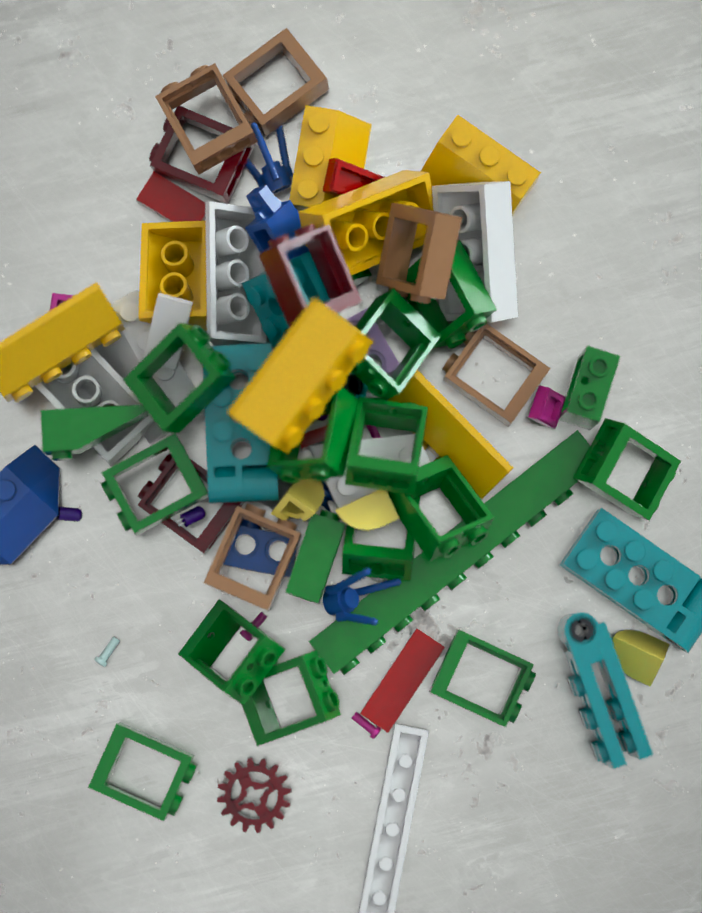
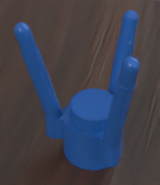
(274, 175)
(342, 599)

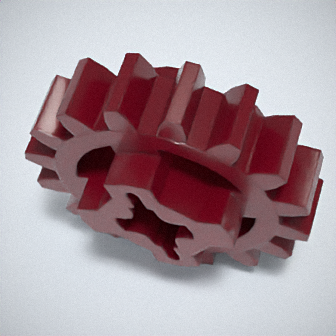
(246, 780)

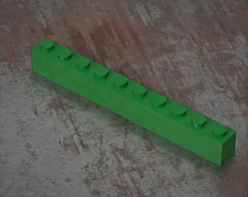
(512, 507)

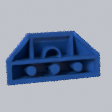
(26, 501)

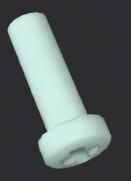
(107, 652)

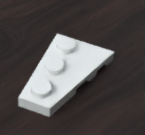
(391, 448)

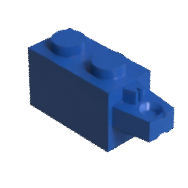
(273, 220)

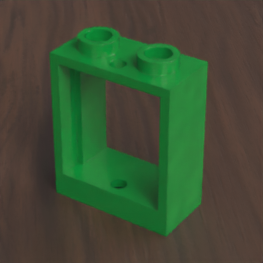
(471, 293)
(416, 334)
(589, 387)
(154, 399)
(342, 414)
(598, 467)
(379, 472)
(446, 476)
(127, 516)
(316, 557)
(392, 562)
(202, 651)
(450, 662)
(324, 700)
(109, 760)

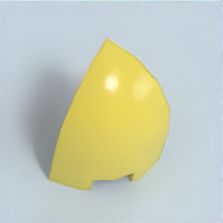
(300, 500)
(369, 511)
(640, 654)

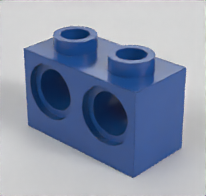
(260, 558)

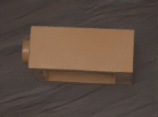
(294, 103)
(223, 145)
(436, 254)
(473, 339)
(254, 515)

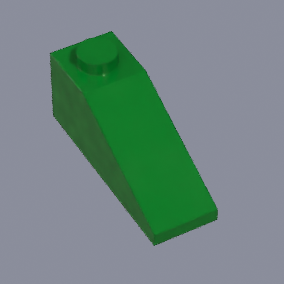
(79, 429)

